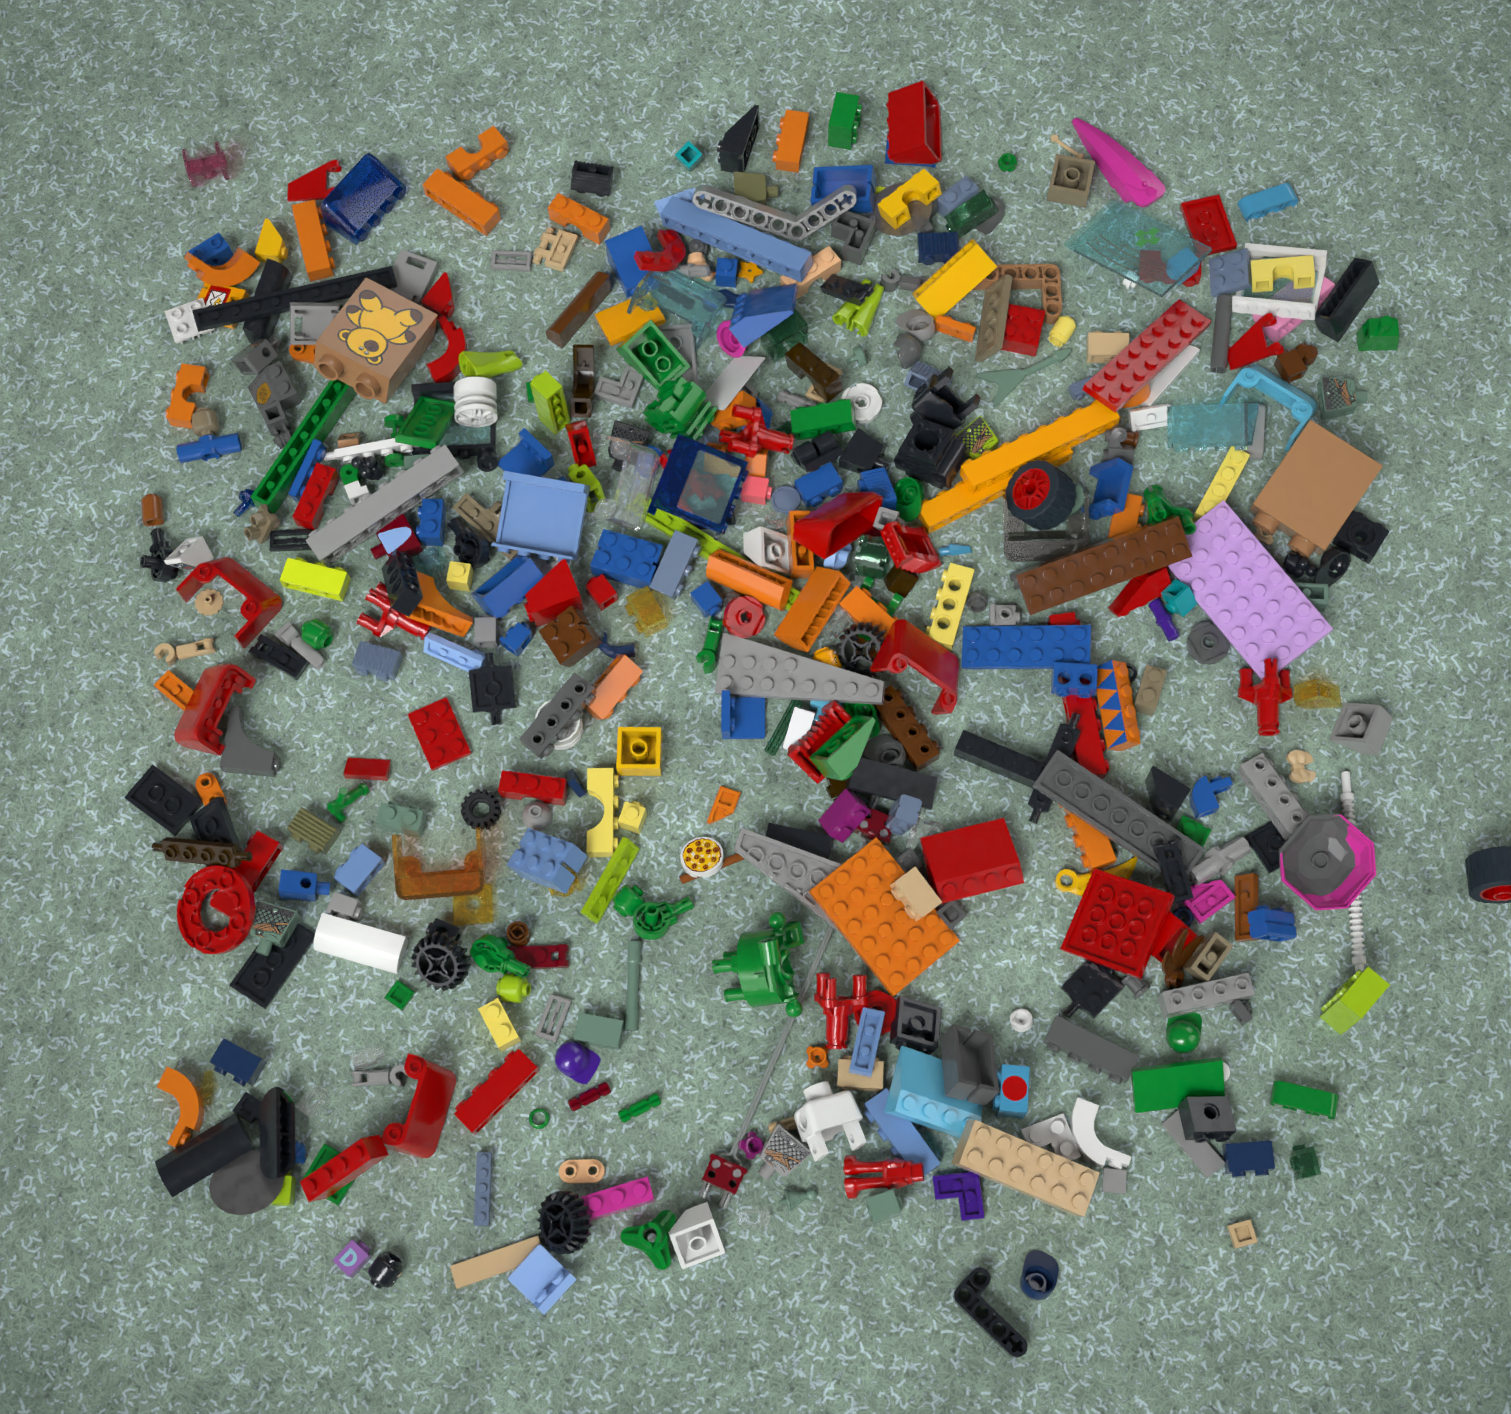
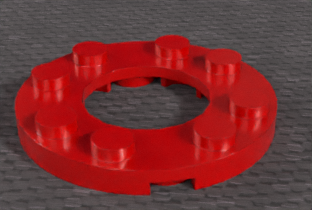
(189, 908)

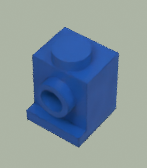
(517, 638)

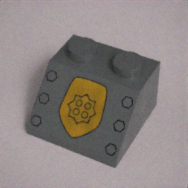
(272, 386)

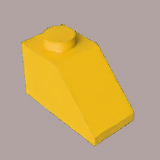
(270, 244)

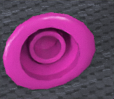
(728, 341)

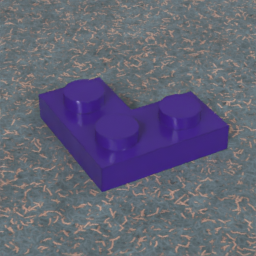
(965, 1188)

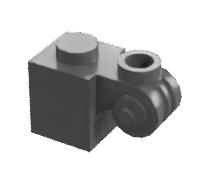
(277, 423)
(1114, 448)

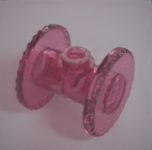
(205, 167)

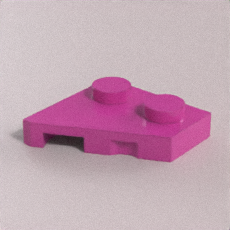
(1208, 899)

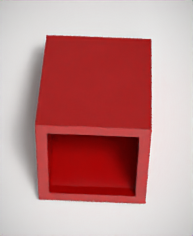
(552, 595)
(1168, 936)

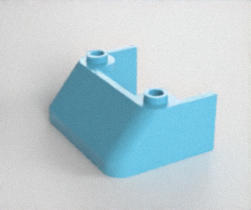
(1301, 405)

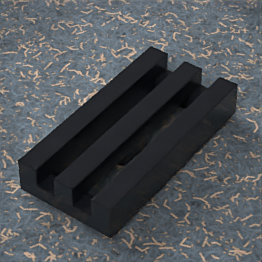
(299, 547)

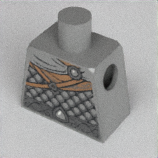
(782, 1152)

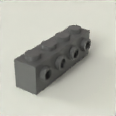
(558, 716)

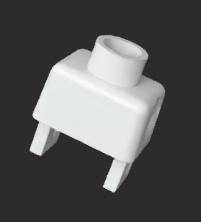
(826, 1116)

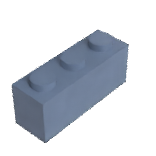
(675, 565)

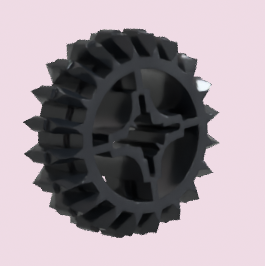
(851, 640)
(450, 971)
(564, 1222)

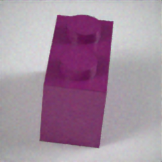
(844, 815)

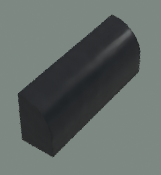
(273, 278)
(1347, 299)
(892, 782)
(204, 1155)

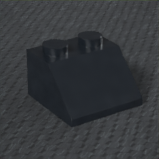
(1165, 793)

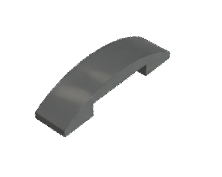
(950, 911)

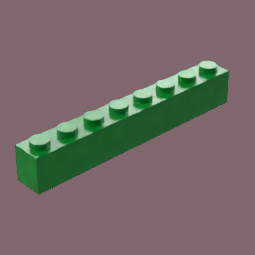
(315, 425)

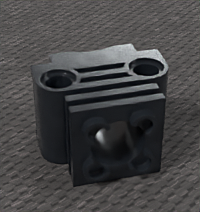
(931, 454)

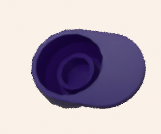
(577, 1061)

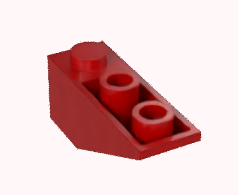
(1140, 591)

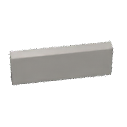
(1200, 1153)

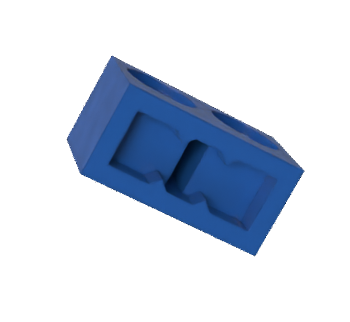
(1073, 673)

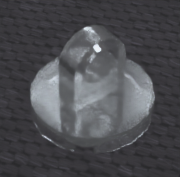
(922, 829)

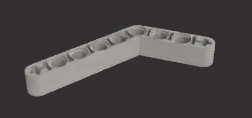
(771, 214)

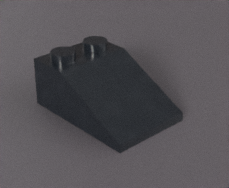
(738, 142)

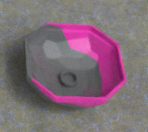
(1327, 861)

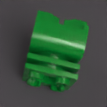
(680, 410)

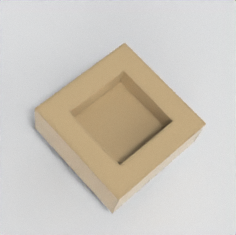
(1242, 1234)

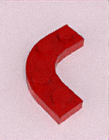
(666, 260)

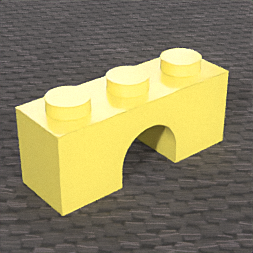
(1297, 269)

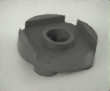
(1196, 642)

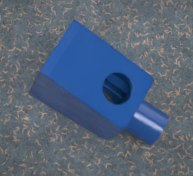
(291, 888)

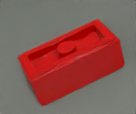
(367, 769)

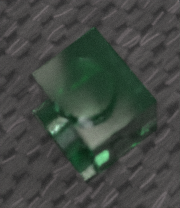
(1304, 1162)

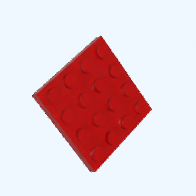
(1117, 923)

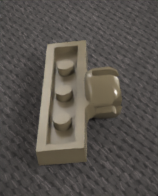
(483, 520)

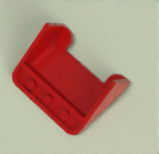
(911, 646)

